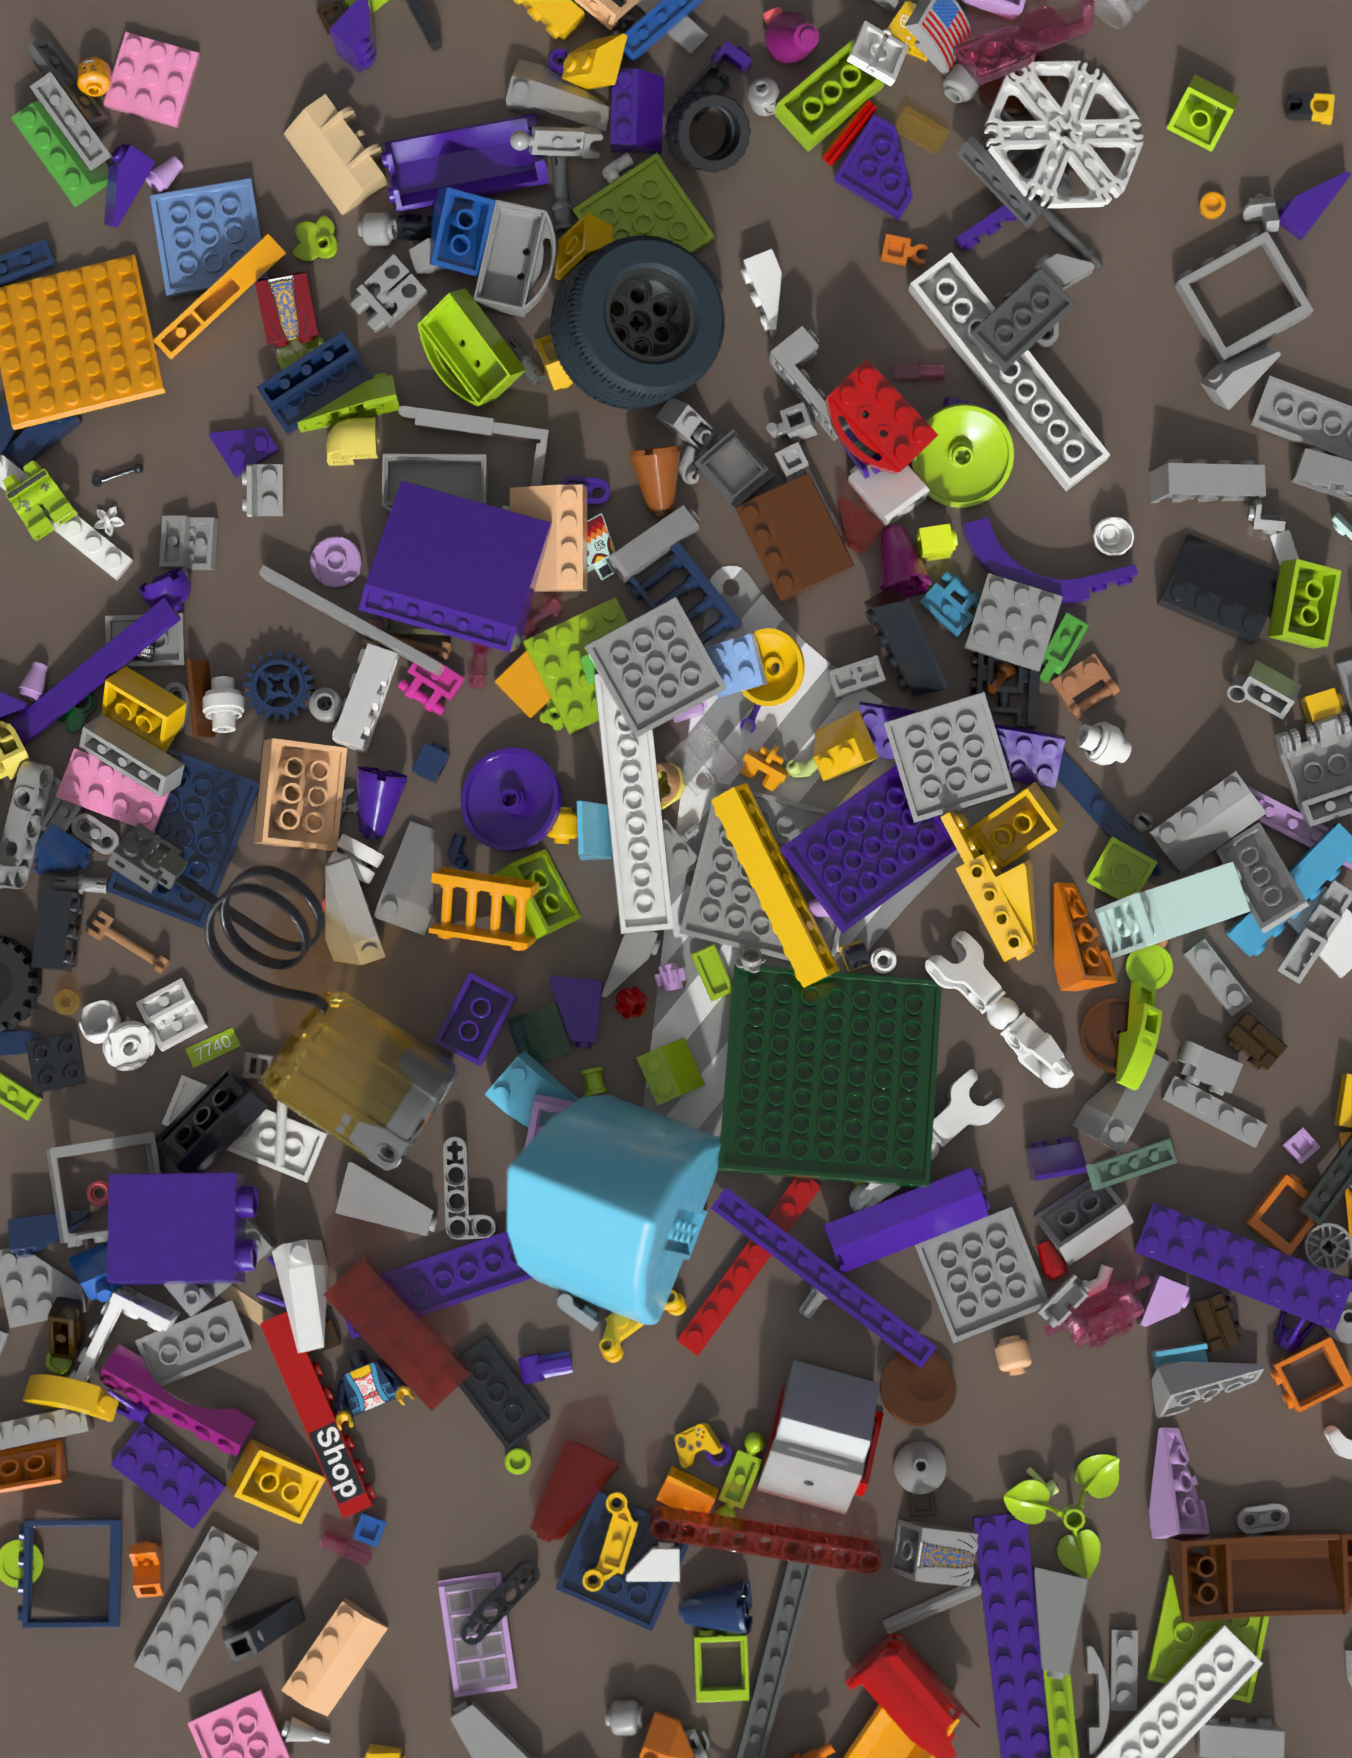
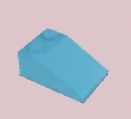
(593, 831)
(519, 1083)

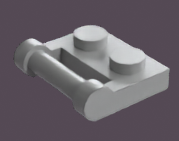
(584, 1315)

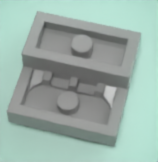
(188, 542)

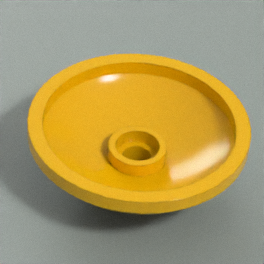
(780, 648)

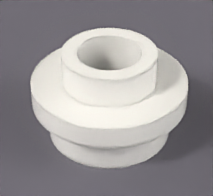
(891, 960)

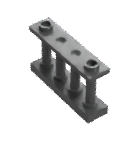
(993, 176)

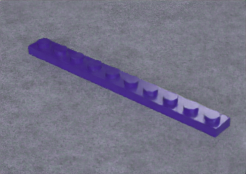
(823, 1277)

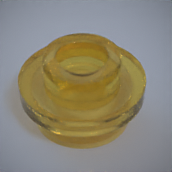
(75, 1002)

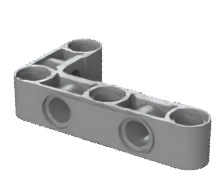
(24, 823)

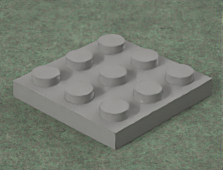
(1013, 622)

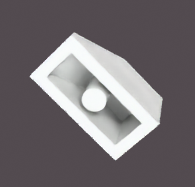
(657, 1564)

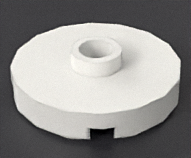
(136, 1053)

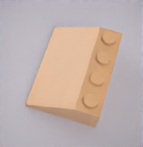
(566, 550)
(300, 795)

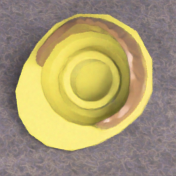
(670, 783)

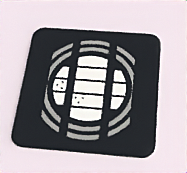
(147, 654)

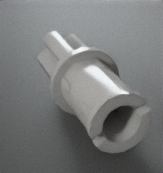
(811, 1303)

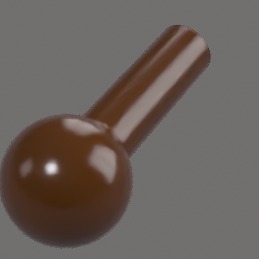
(1003, 672)

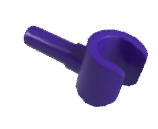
(752, 717)

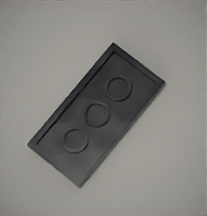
(500, 1394)

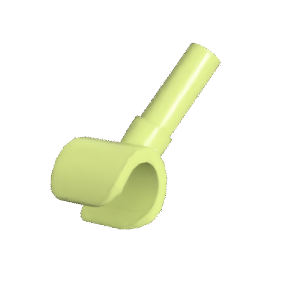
(1052, 1487)

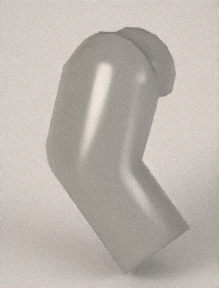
(686, 466)

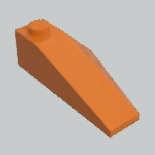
(1077, 953)

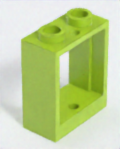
(721, 1693)

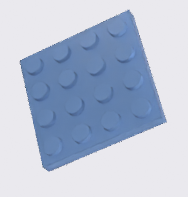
(204, 233)

